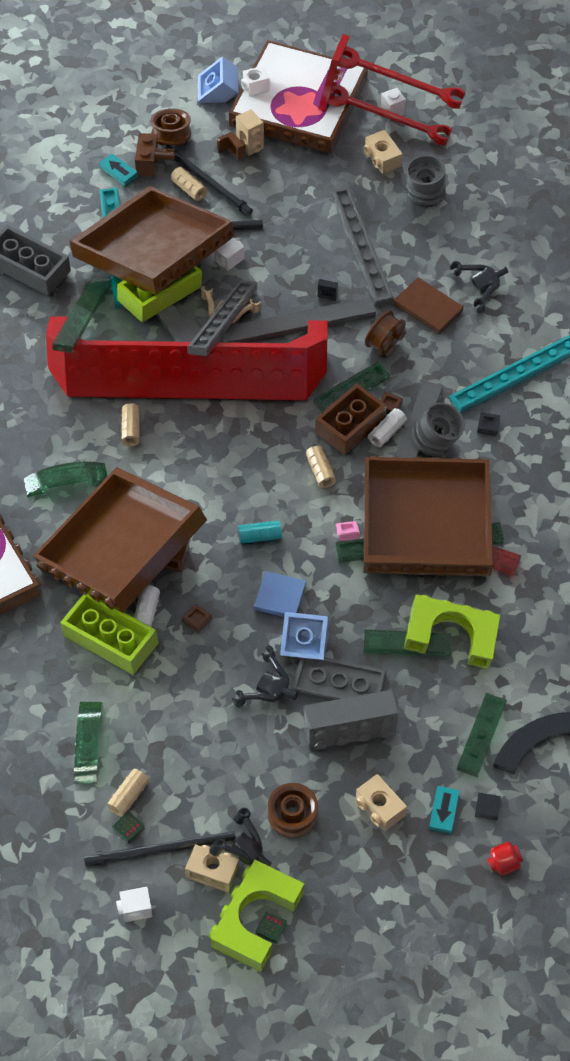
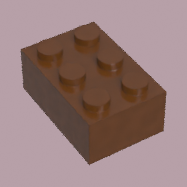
(350, 419)

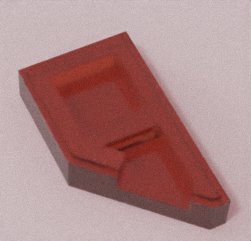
(505, 560)

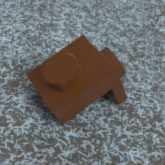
(231, 142)

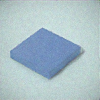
(279, 594)

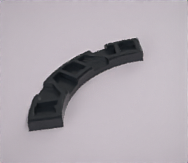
(529, 736)

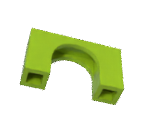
(479, 624)
(258, 883)

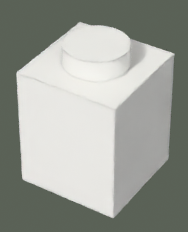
(393, 101)
(230, 254)

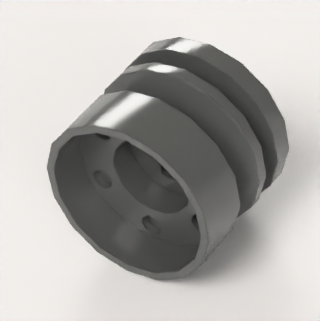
(426, 180)
(438, 429)

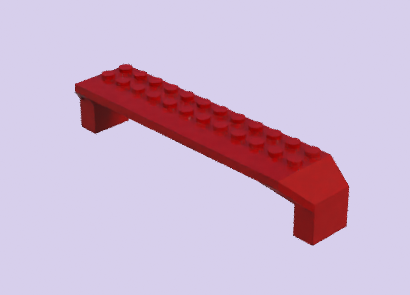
(168, 371)

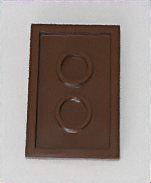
(428, 305)

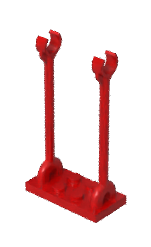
(335, 73)

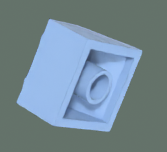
(218, 82)
(305, 635)

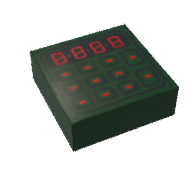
(128, 827)
(271, 927)

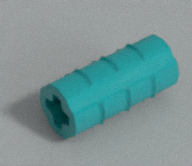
(260, 531)

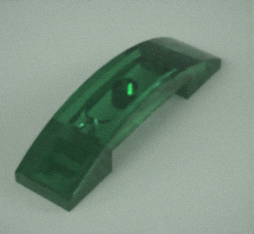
(64, 474)
(87, 742)

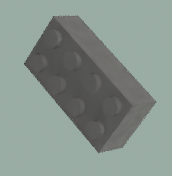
(32, 261)
(350, 720)

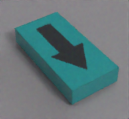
(118, 169)
(444, 810)

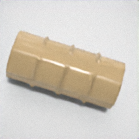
(189, 183)
(130, 424)
(320, 467)
(128, 792)

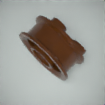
(171, 126)
(385, 333)
(289, 823)

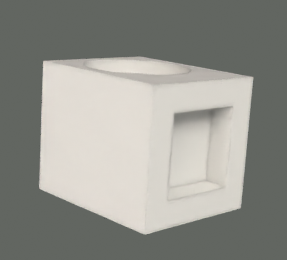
(255, 81)
(134, 904)

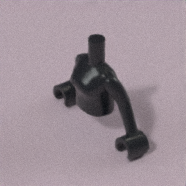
(485, 280)
(270, 685)
(244, 847)

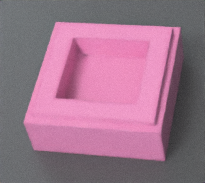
(347, 531)

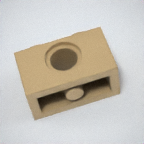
(251, 131)
(383, 152)
(378, 791)
(219, 878)

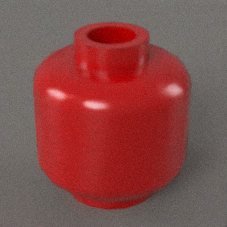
(505, 858)

